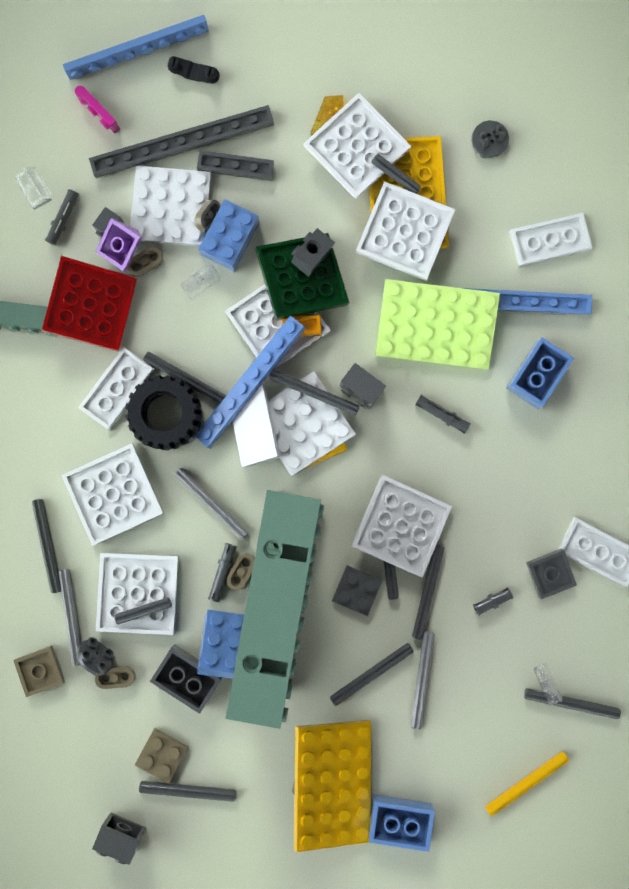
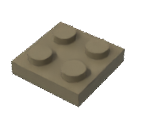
(39, 671)
(161, 755)

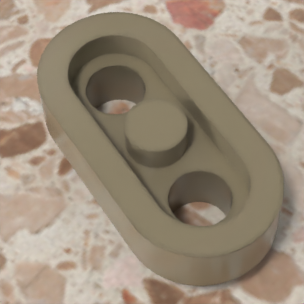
(206, 215)
(144, 260)
(240, 571)
(116, 678)

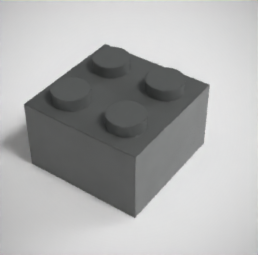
(361, 386)
(119, 839)

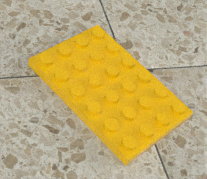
(424, 166)
(332, 785)

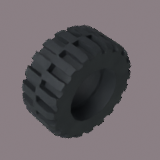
(140, 403)

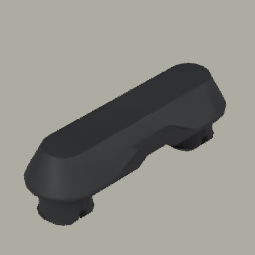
(192, 70)

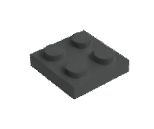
(551, 573)
(357, 590)

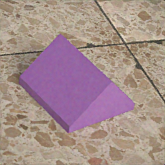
(119, 243)

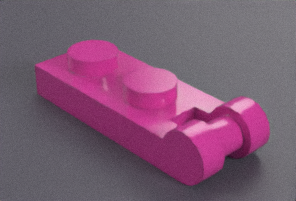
(96, 108)

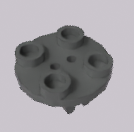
(482, 143)
(94, 657)

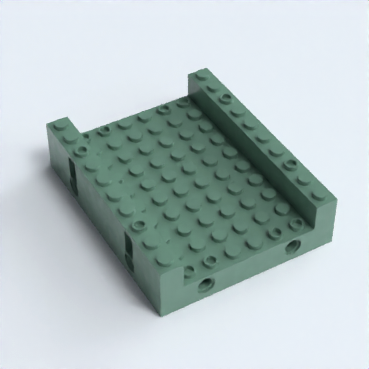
(274, 609)

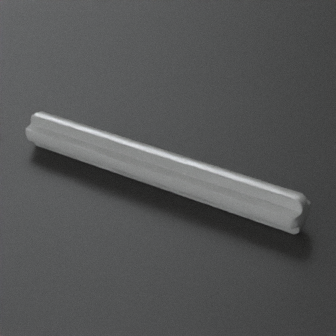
(211, 503)
(70, 613)
(422, 680)

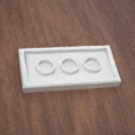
(551, 239)
(111, 393)
(255, 431)
(597, 551)

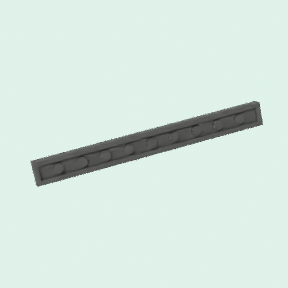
(181, 141)

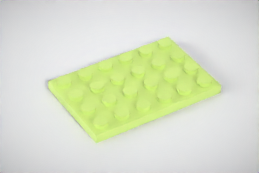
(437, 324)

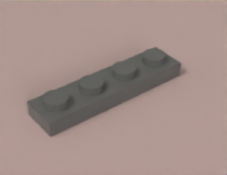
(235, 165)

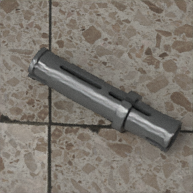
(53, 237)
(448, 417)
(222, 572)

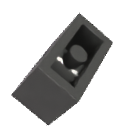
(307, 261)

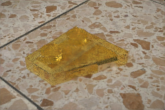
(328, 109)

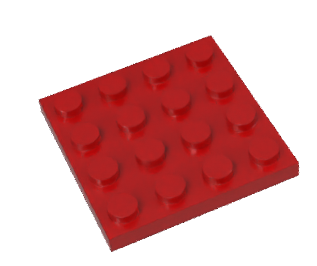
(89, 304)

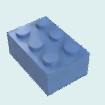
(229, 235)
(540, 373)
(219, 643)
(401, 823)

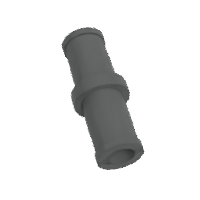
(493, 601)

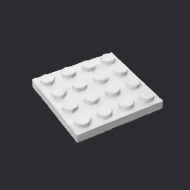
(352, 140)
(167, 204)
(405, 231)
(257, 324)
(306, 426)
(112, 494)
(401, 526)
(134, 581)

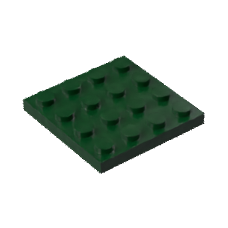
(293, 291)

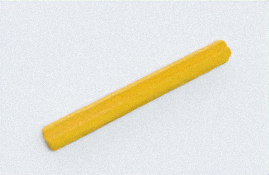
(527, 783)

